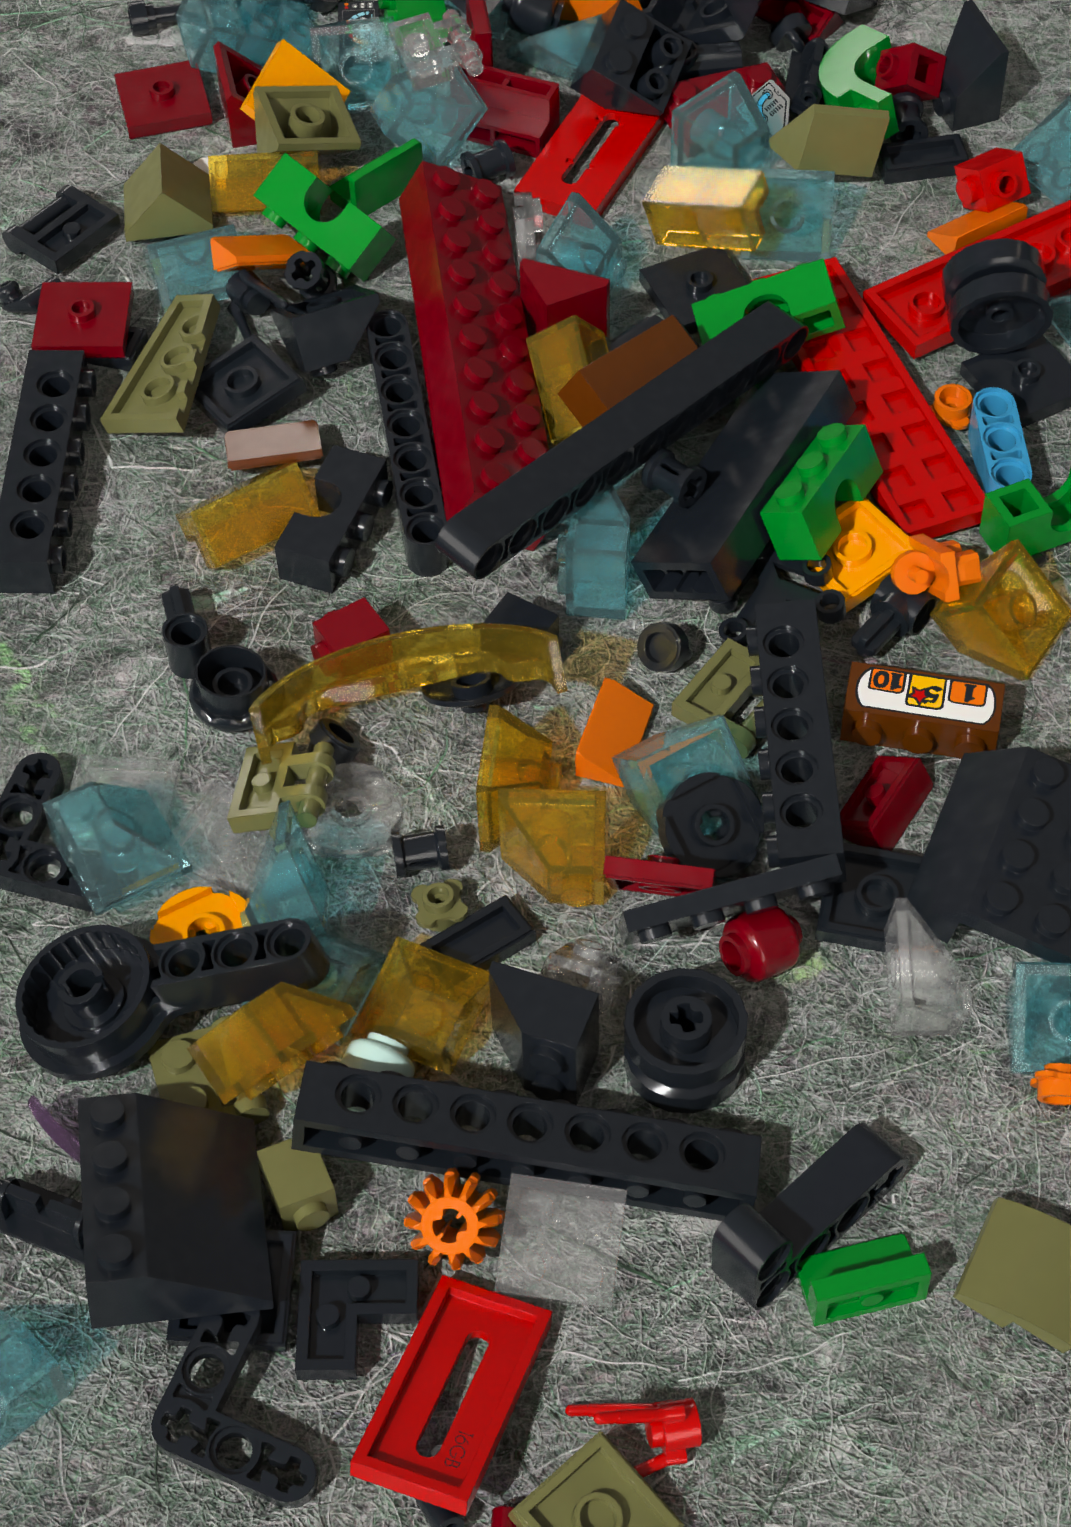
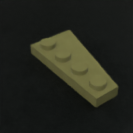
(167, 372)

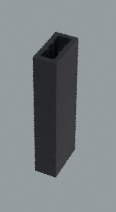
(715, 542)

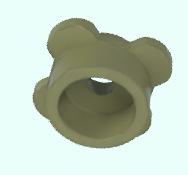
(433, 913)

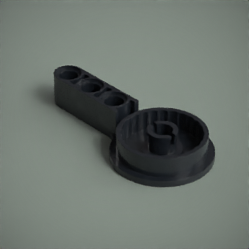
(108, 995)

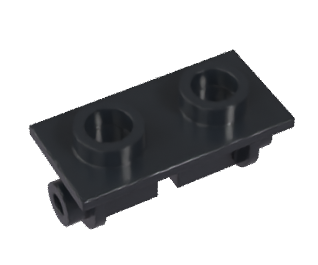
(803, 78)
(42, 1218)

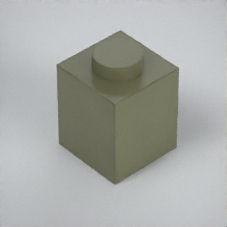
(297, 1186)

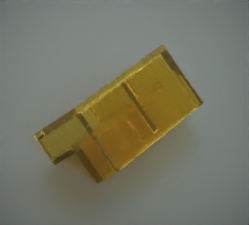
(240, 175)
(707, 207)
(556, 358)
(247, 514)

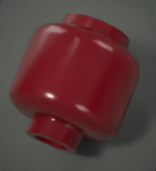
(760, 944)

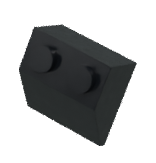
(545, 1030)

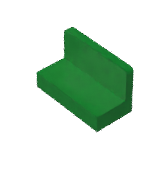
(380, 179)
(863, 1279)

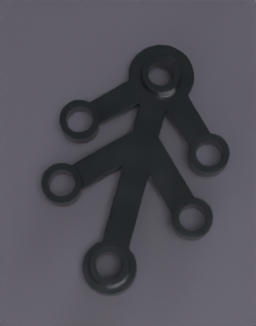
(773, 590)

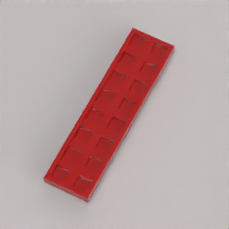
(923, 475)

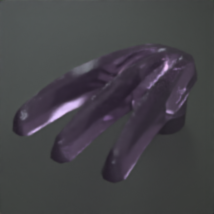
(58, 1134)

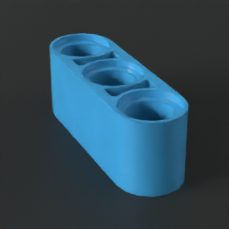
(997, 440)

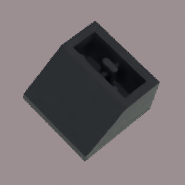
(631, 62)

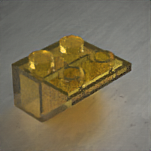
(268, 1038)

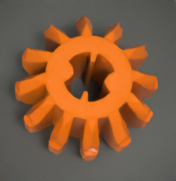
(438, 1234)

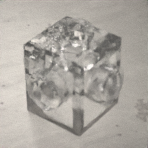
(591, 960)

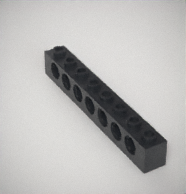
(496, 1150)

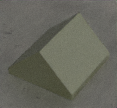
(303, 120)
(833, 139)
(166, 198)

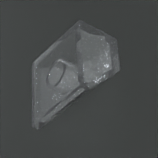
(921, 978)

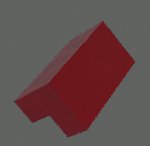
(519, 110)

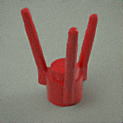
(668, 1425)

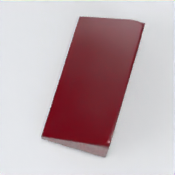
(823, 20)
(885, 802)

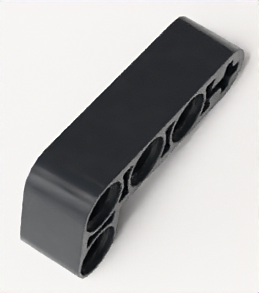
(762, 1250)

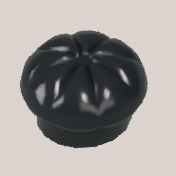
(227, 686)

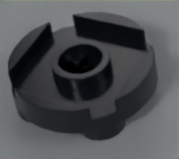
(719, 796)

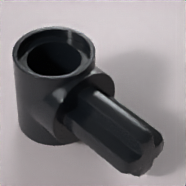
(892, 615)
(183, 632)

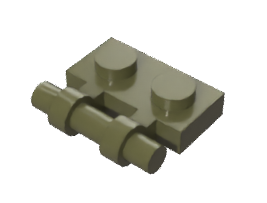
(266, 786)

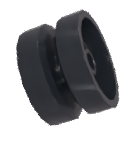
(996, 296)
(685, 1040)

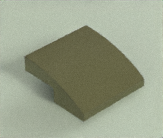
(1021, 1272)

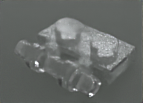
(422, 48)

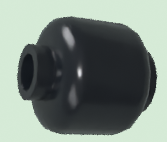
(532, 16)

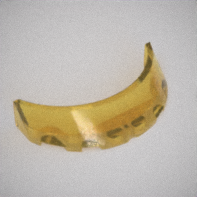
(400, 664)

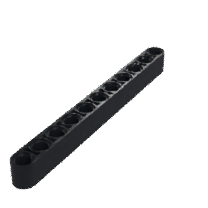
(619, 441)

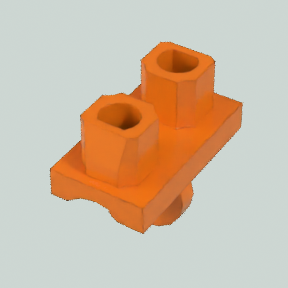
(935, 568)

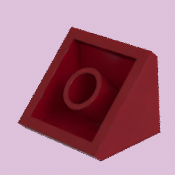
(235, 79)
(558, 293)

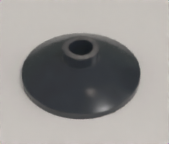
(470, 692)

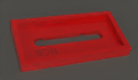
(607, 168)
(450, 1320)

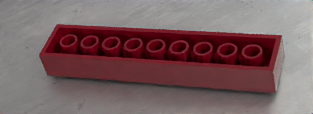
(470, 333)

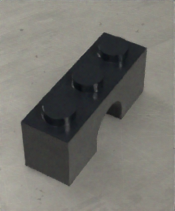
(323, 548)

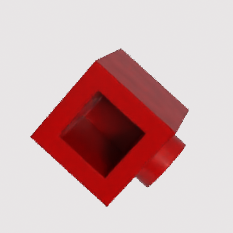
(992, 180)

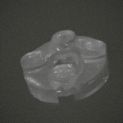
(527, 221)
(366, 833)

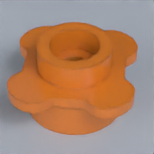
(953, 406)
(1053, 1084)

